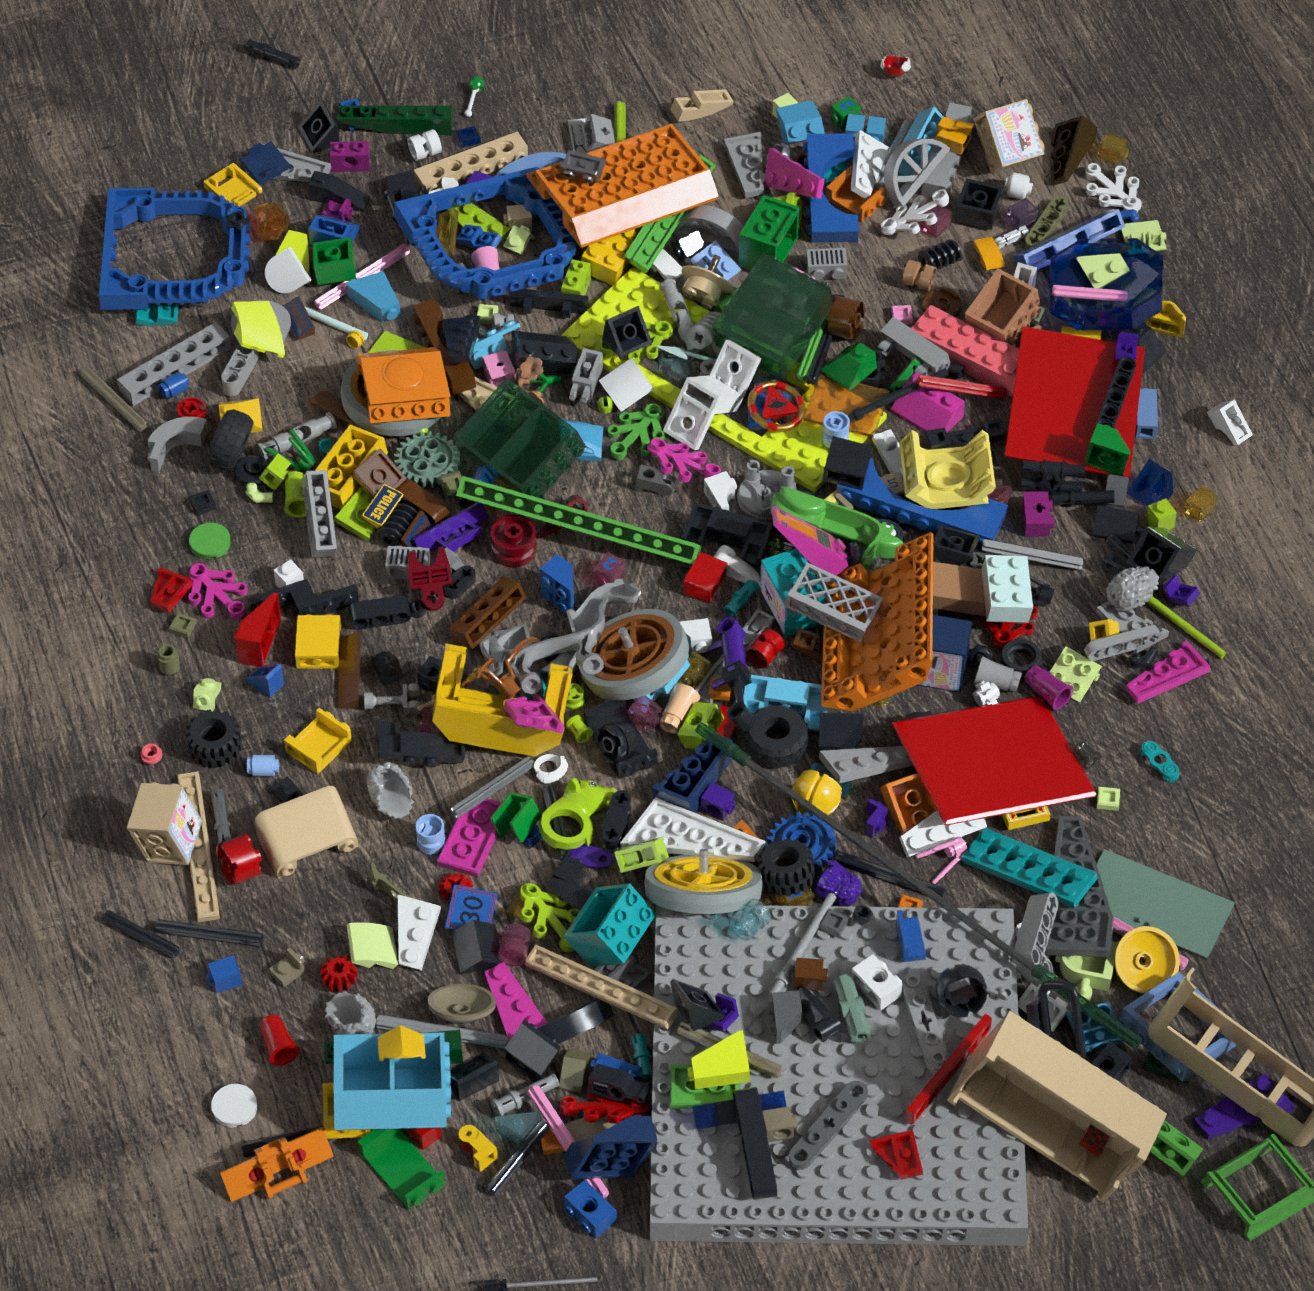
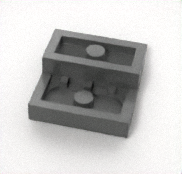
(628, 973)

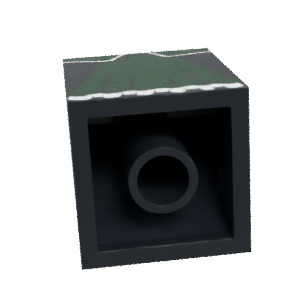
(1162, 552)

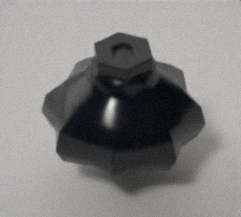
(976, 654)

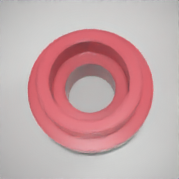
(150, 749)

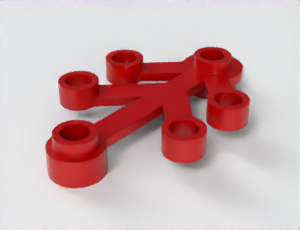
(1005, 633)
(595, 1110)

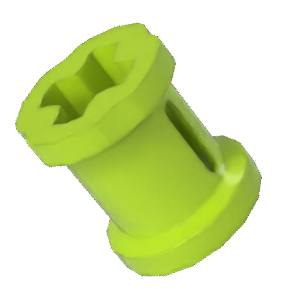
(578, 728)

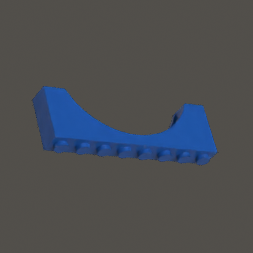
(878, 498)

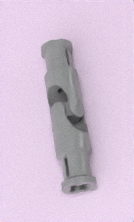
(682, 318)
(314, 428)

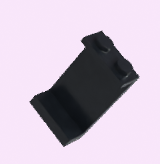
(616, 712)

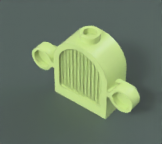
(1088, 971)

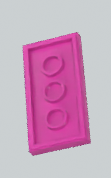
(470, 840)

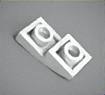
(666, 266)

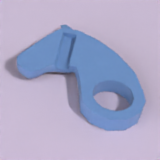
(538, 160)

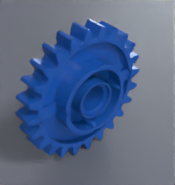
(808, 830)

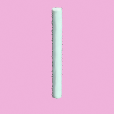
(333, 322)

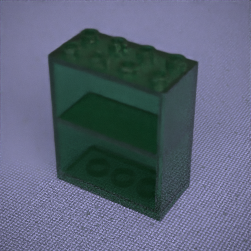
(774, 314)
(520, 441)

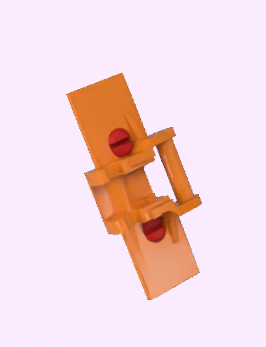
(274, 1157)

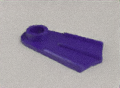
(592, 855)

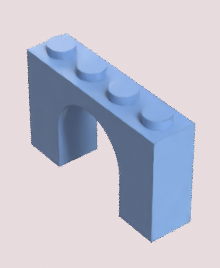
(1147, 415)

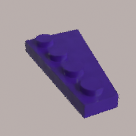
(1229, 1115)

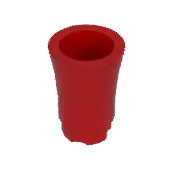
(278, 1041)

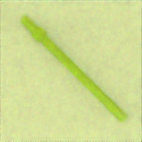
(1187, 627)

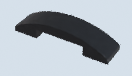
(941, 439)
(577, 1021)

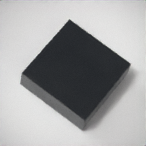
(202, 502)

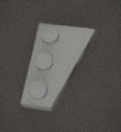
(1127, 620)

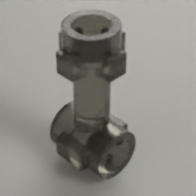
(666, 371)

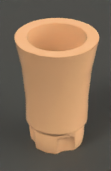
(678, 707)

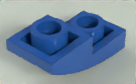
(476, 238)

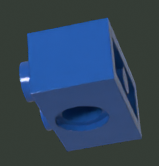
(586, 1197)

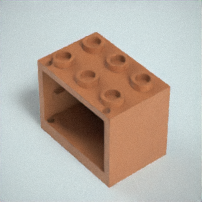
(1004, 307)

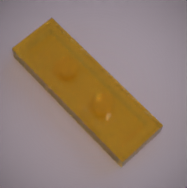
(448, 230)

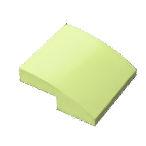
(372, 945)

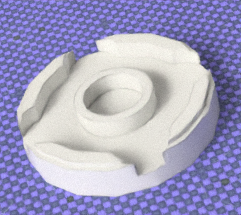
(234, 1105)

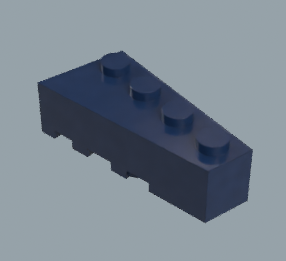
(693, 777)

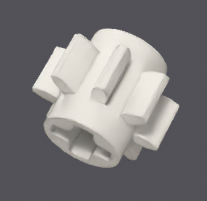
(986, 693)

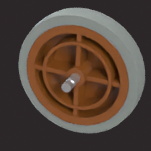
(638, 654)

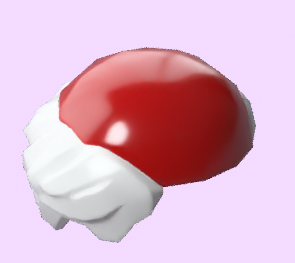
(895, 65)

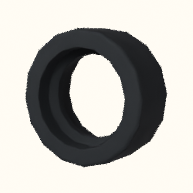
(1024, 646)

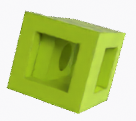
(275, 472)

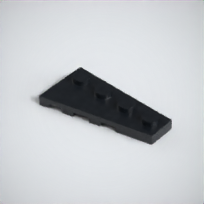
(461, 337)

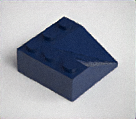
(613, 1152)

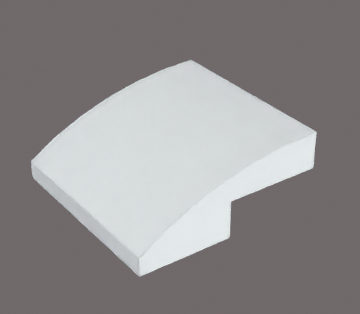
(626, 384)

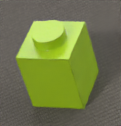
(1161, 515)

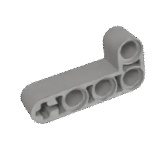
(1036, 932)

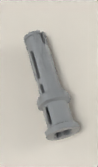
(514, 1100)

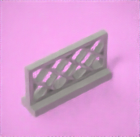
(826, 613)

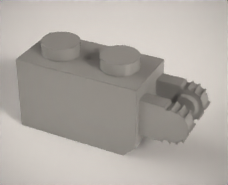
(586, 374)

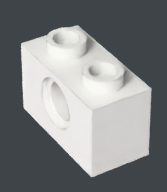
(879, 993)

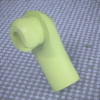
(256, 496)

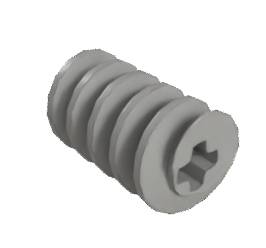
(701, 333)

